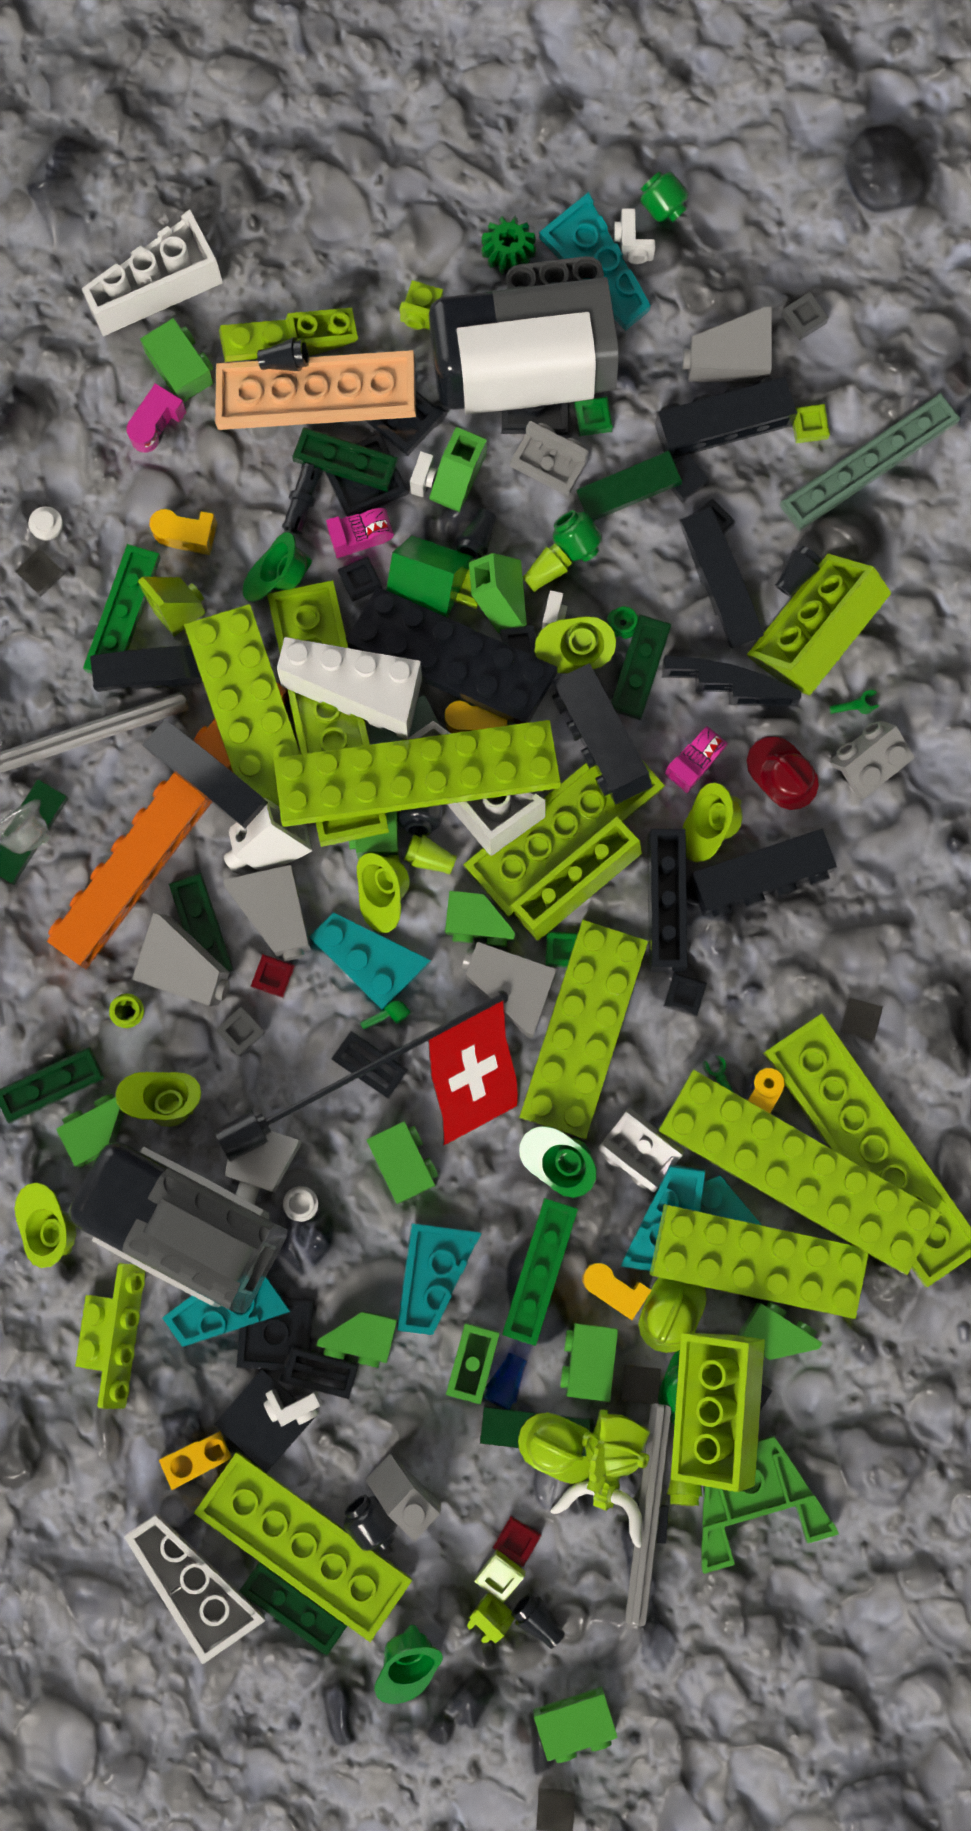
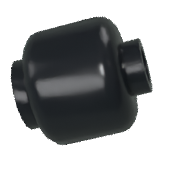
(421, 820)
(369, 1524)

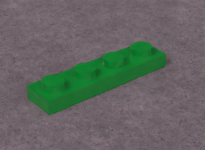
(123, 603)
(539, 1272)

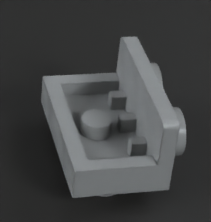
(550, 458)
(872, 757)
(640, 1150)

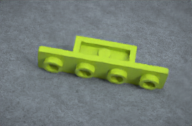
(110, 1335)

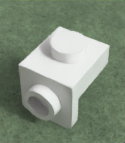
(633, 250)
(301, 1410)

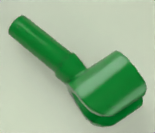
(859, 704)
(396, 1010)
(719, 1074)

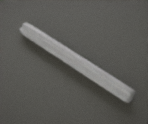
(93, 731)
(649, 1507)

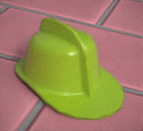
(576, 643)
(710, 821)
(381, 888)
(159, 1096)
(43, 1225)
(669, 1311)
(554, 1447)

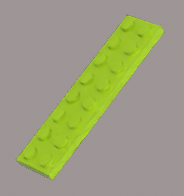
(315, 616)
(416, 773)
(863, 1129)
(799, 1172)

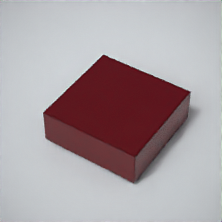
(273, 976)
(517, 1540)

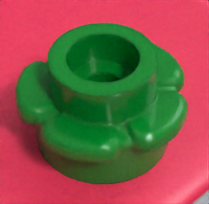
(619, 614)

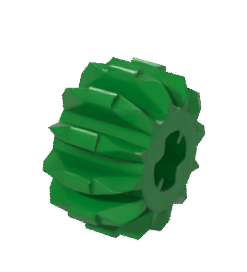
(505, 233)

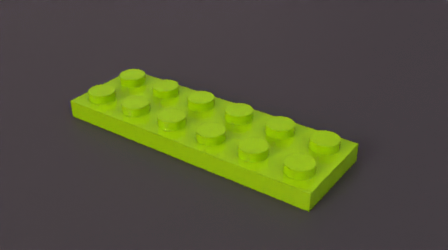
(243, 696)
(570, 820)
(583, 1029)
(759, 1261)
(303, 1546)

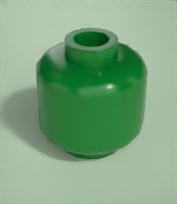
(664, 196)
(577, 535)

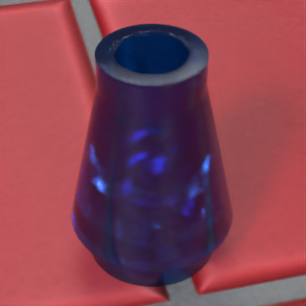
(506, 1382)

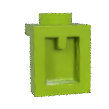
(416, 308)

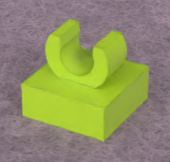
(492, 1618)

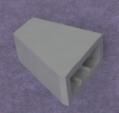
(732, 351)
(274, 909)
(180, 964)
(521, 978)
(403, 1497)

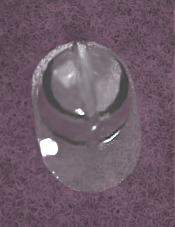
(23, 828)

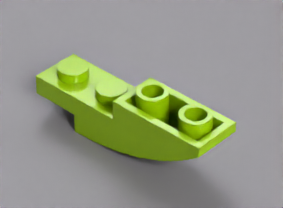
(320, 329)

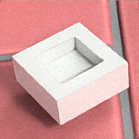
(423, 474)
(554, 609)

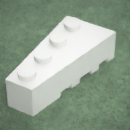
(154, 277)
(354, 681)
(495, 819)
(195, 1593)

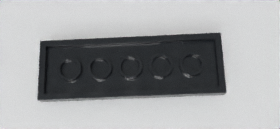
(454, 656)

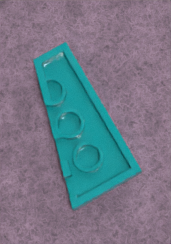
(584, 233)

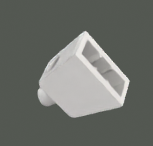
(266, 843)
(263, 1166)

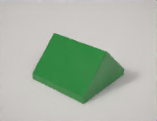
(427, 574)

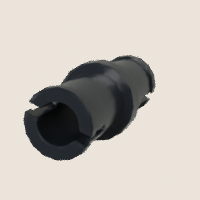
(302, 498)

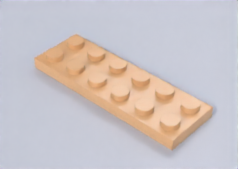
(324, 392)

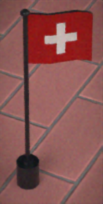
(467, 1068)

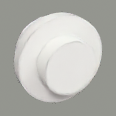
(45, 523)
(300, 1203)

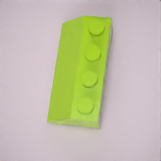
(820, 623)
(717, 1410)

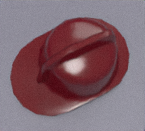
(782, 773)

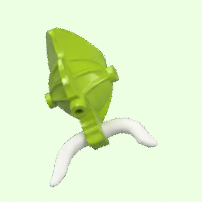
(613, 1452)

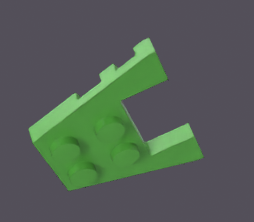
(775, 1489)

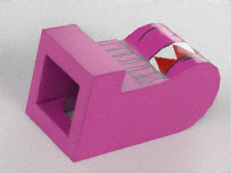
(153, 417)
(359, 531)
(696, 759)

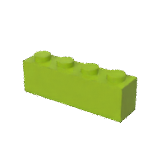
(577, 878)

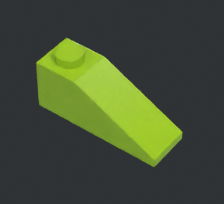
(173, 601)

